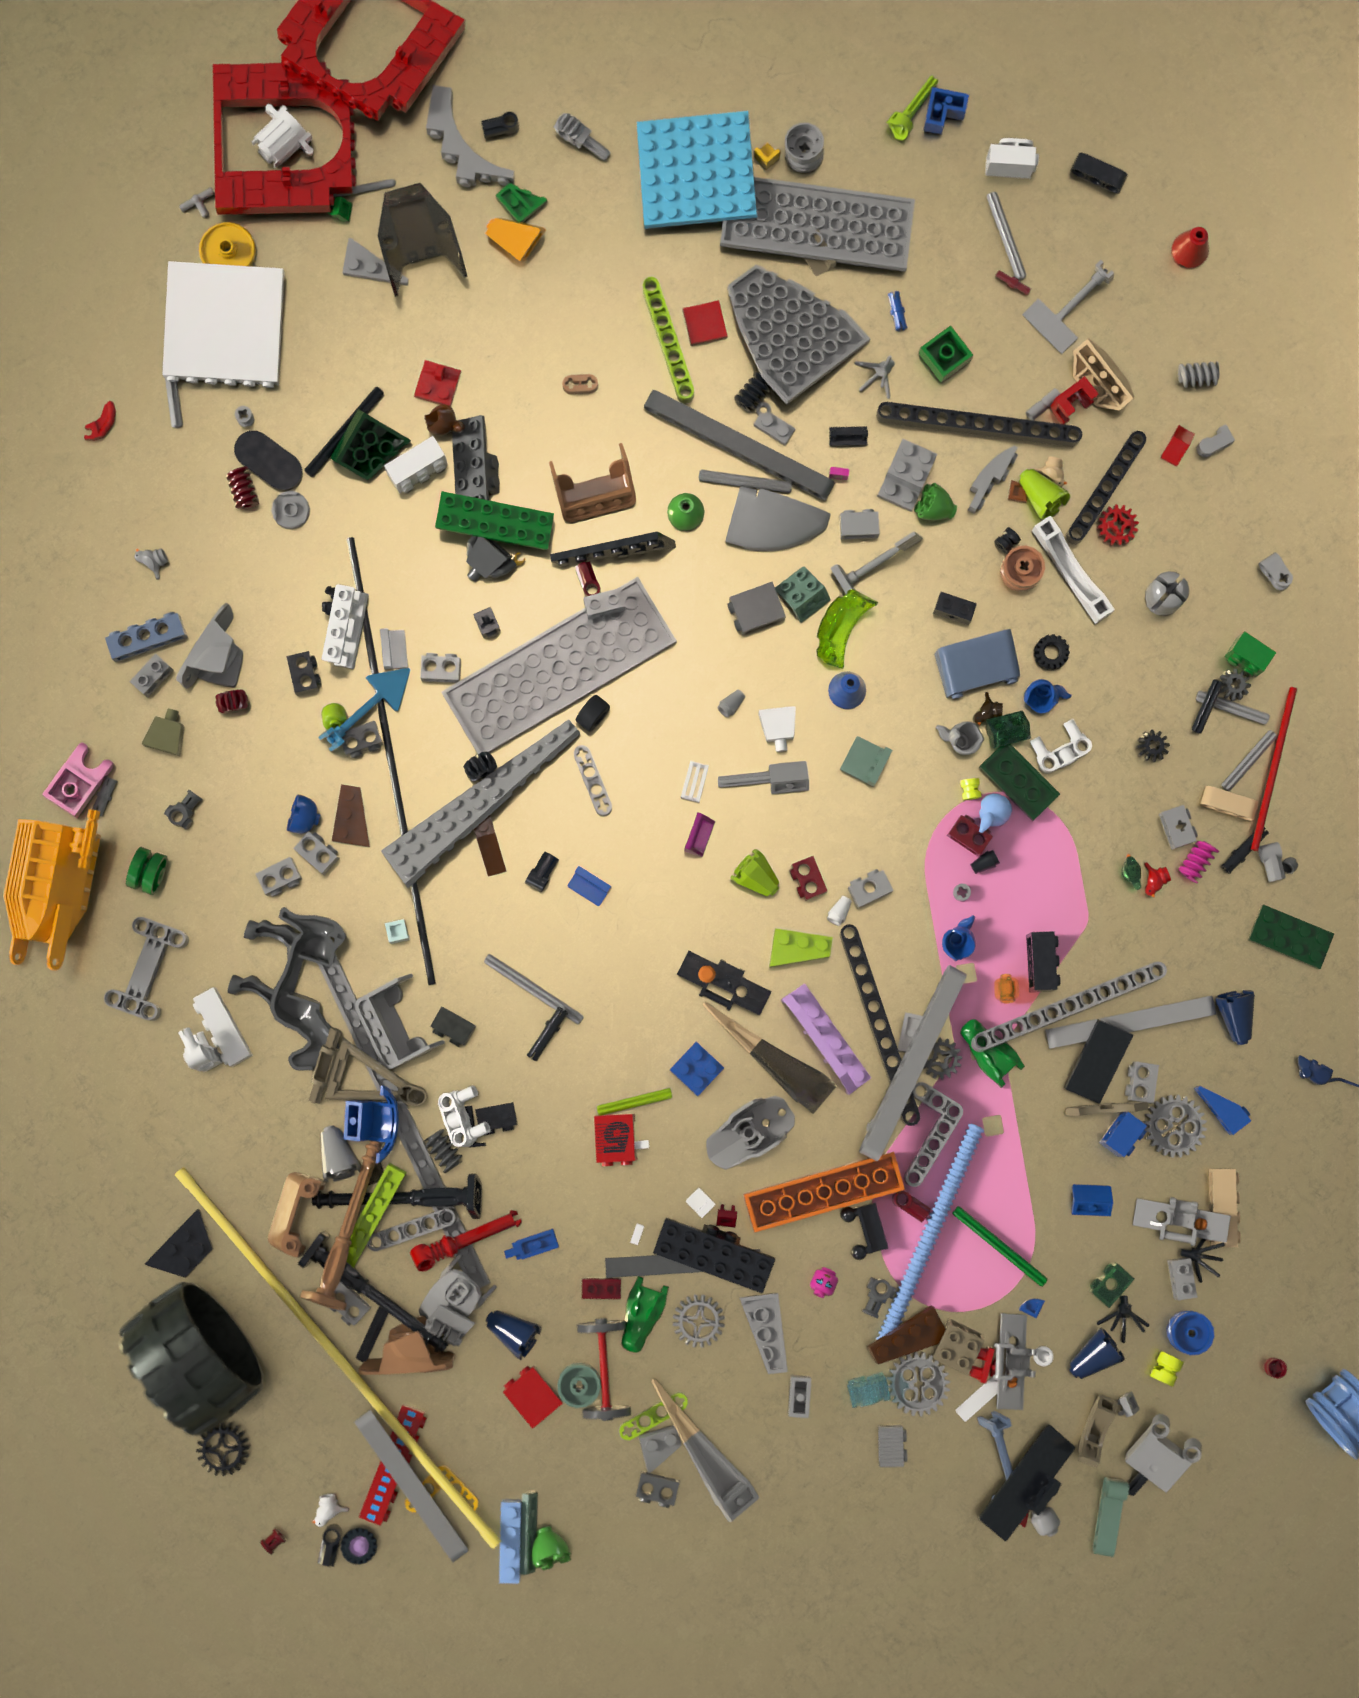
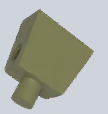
(165, 734)

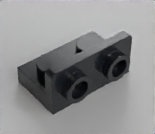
(498, 1117)

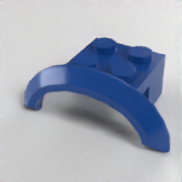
(373, 1121)

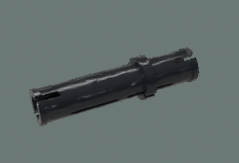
(1238, 856)
(551, 1027)

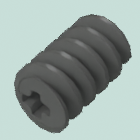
(443, 1150)

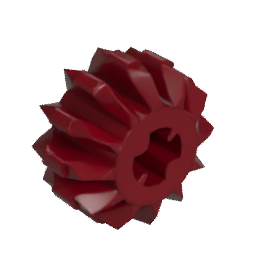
(231, 701)

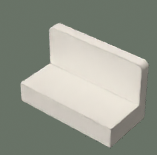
(393, 649)

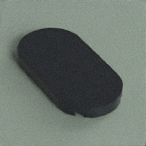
(268, 460)

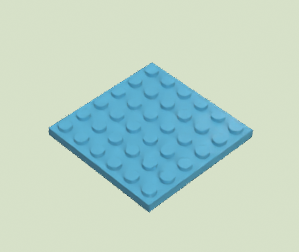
(696, 169)

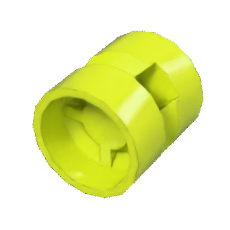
(1167, 1368)

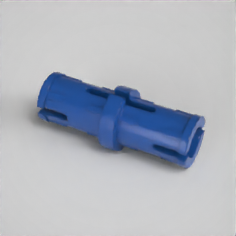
(897, 311)

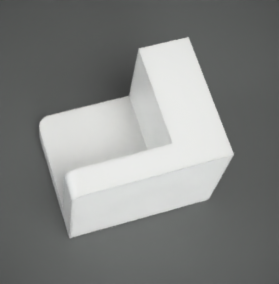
(700, 1203)

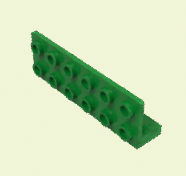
(494, 520)

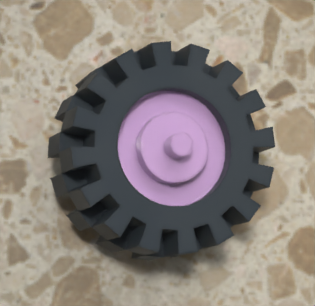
(358, 1546)

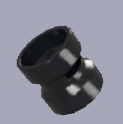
(1007, 540)

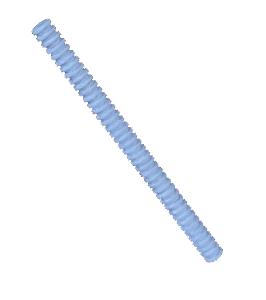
(932, 1229)

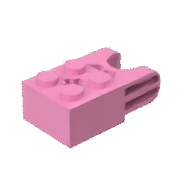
(76, 775)

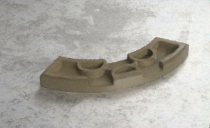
(1106, 1108)

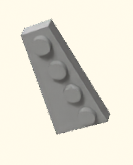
(766, 1325)

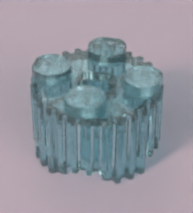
(868, 1390)

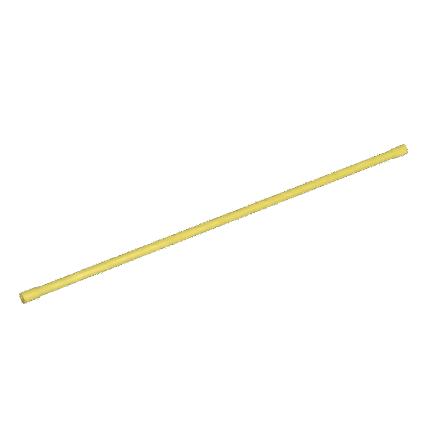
(485, 1531)

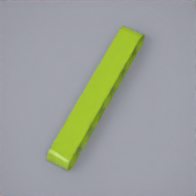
(668, 331)

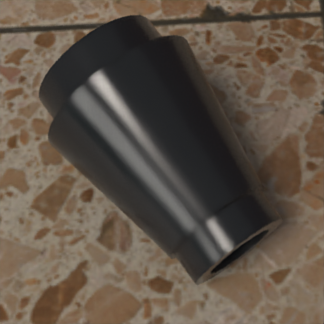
(985, 862)

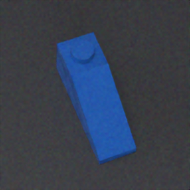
(1228, 1113)

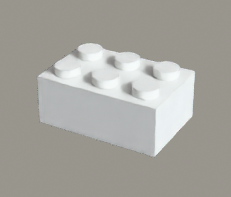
(416, 465)

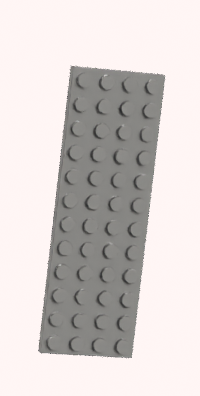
(557, 669)

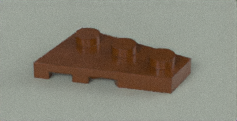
(350, 820)

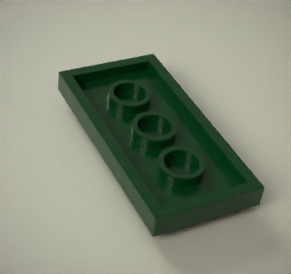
(1019, 780)
(1291, 936)

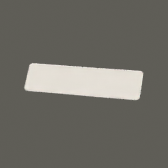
(978, 1399)

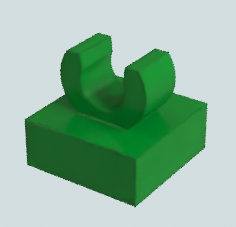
(341, 209)

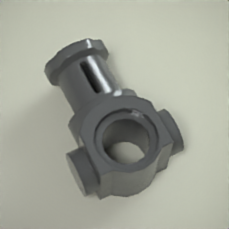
(184, 807)
(877, 1298)

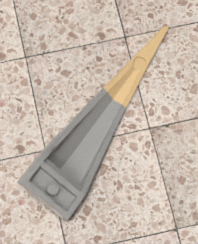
(724, 1482)

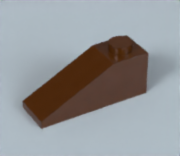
(489, 847)

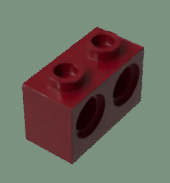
(967, 840)
(813, 877)
(601, 1288)

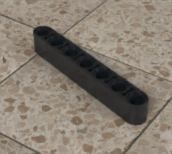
(1109, 479)

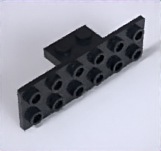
(714, 1254)
(1029, 1484)

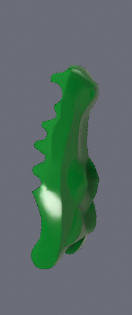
(995, 1061)
(643, 1311)

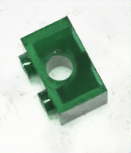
(1122, 1282)

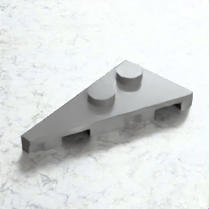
(364, 264)

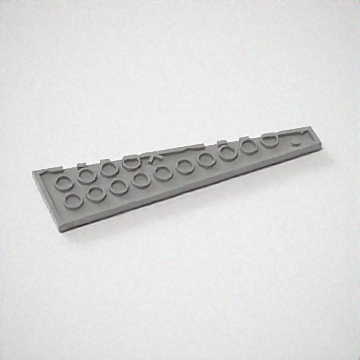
(454, 821)

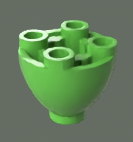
(935, 504)
(682, 518)
(549, 1549)

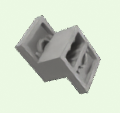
(907, 475)

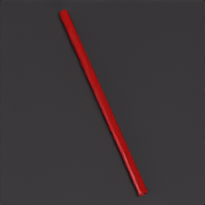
(1273, 769)

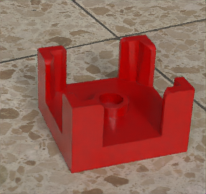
(1062, 404)

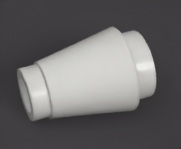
(839, 911)

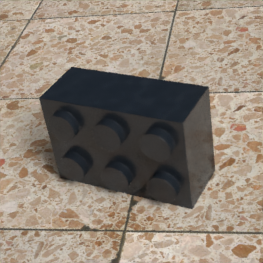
(1042, 961)

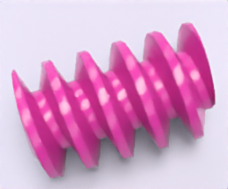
(1197, 860)

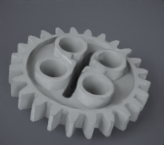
(1185, 1140)
(900, 1385)

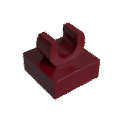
(726, 1218)

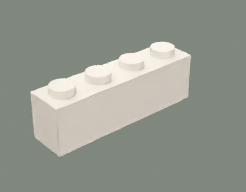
(222, 1026)

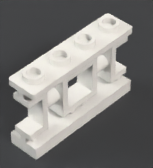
(344, 626)

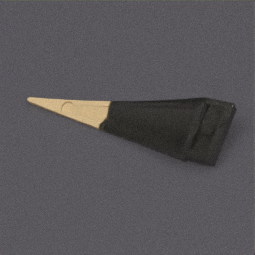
(795, 1077)

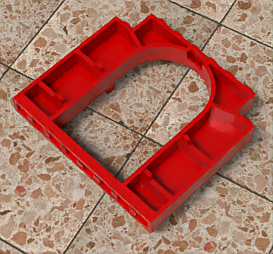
(403, 76)
(276, 189)

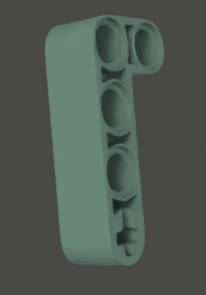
(1109, 1515)

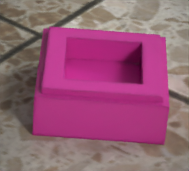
(839, 473)

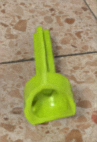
(901, 122)

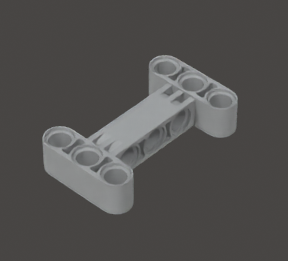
(146, 969)

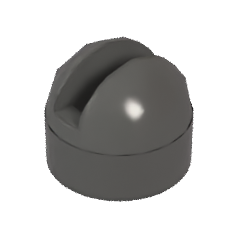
(1290, 865)

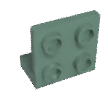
(803, 593)
(865, 761)

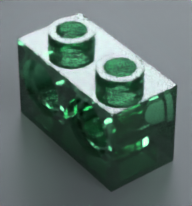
(1008, 729)

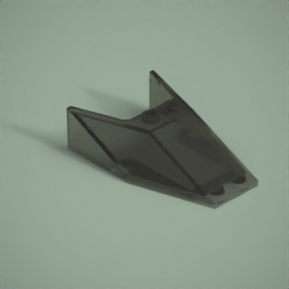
(415, 230)

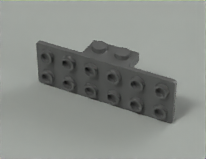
(474, 468)

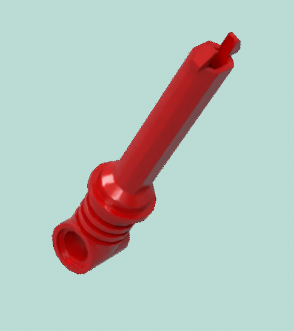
(425, 1256)

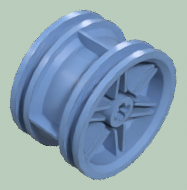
(1338, 1411)

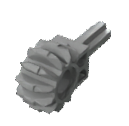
(578, 134)

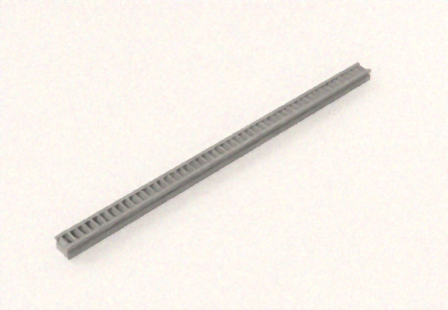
(407, 1128)

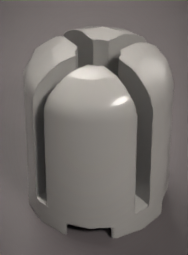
(1176, 593)

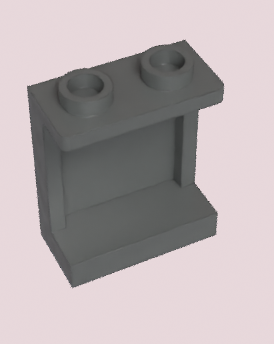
(756, 608)

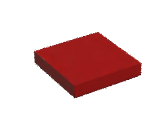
(705, 322)

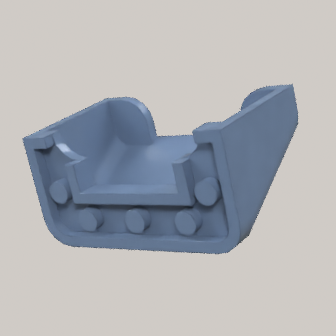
(977, 663)

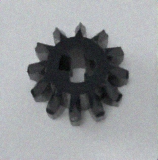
(1150, 739)
(480, 766)

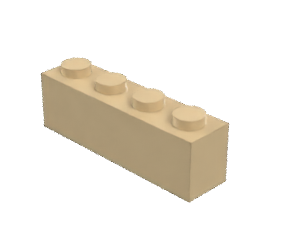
(1224, 1200)

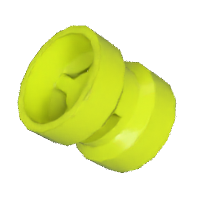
(970, 789)

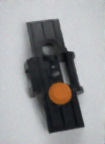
(702, 972)

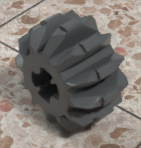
(1238, 691)

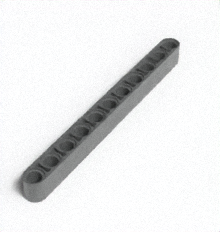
(739, 444)

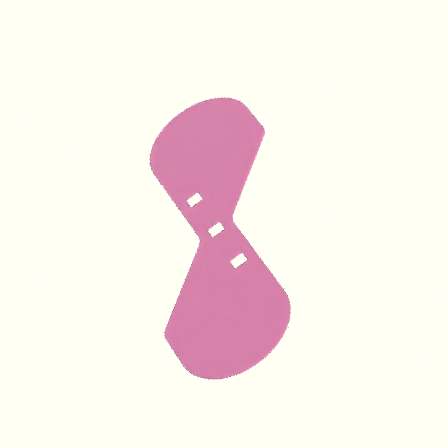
(1028, 892)

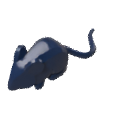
(1317, 1073)

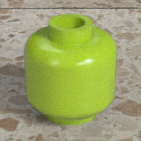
(333, 715)

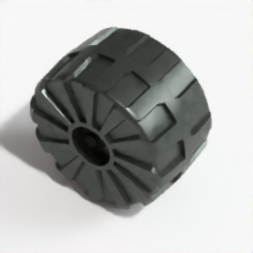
(191, 1358)

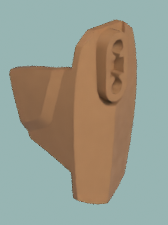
(407, 1354)

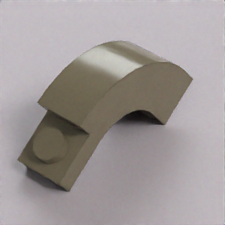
(1095, 1430)

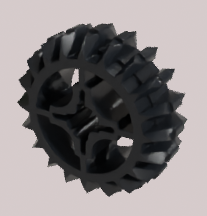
(205, 1450)

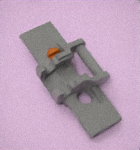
(1184, 1214)
(1011, 1384)

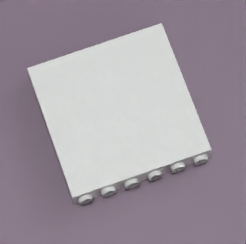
(223, 324)

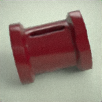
(266, 1544)

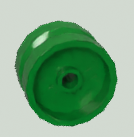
(146, 870)

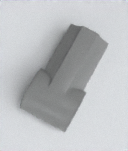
(1271, 857)

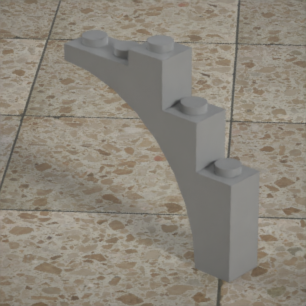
(470, 165)

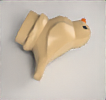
(1053, 470)

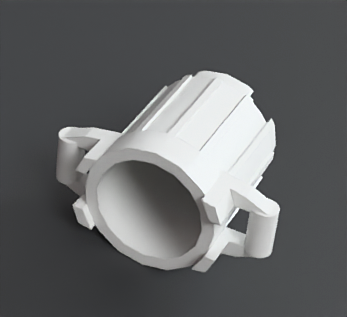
(282, 137)

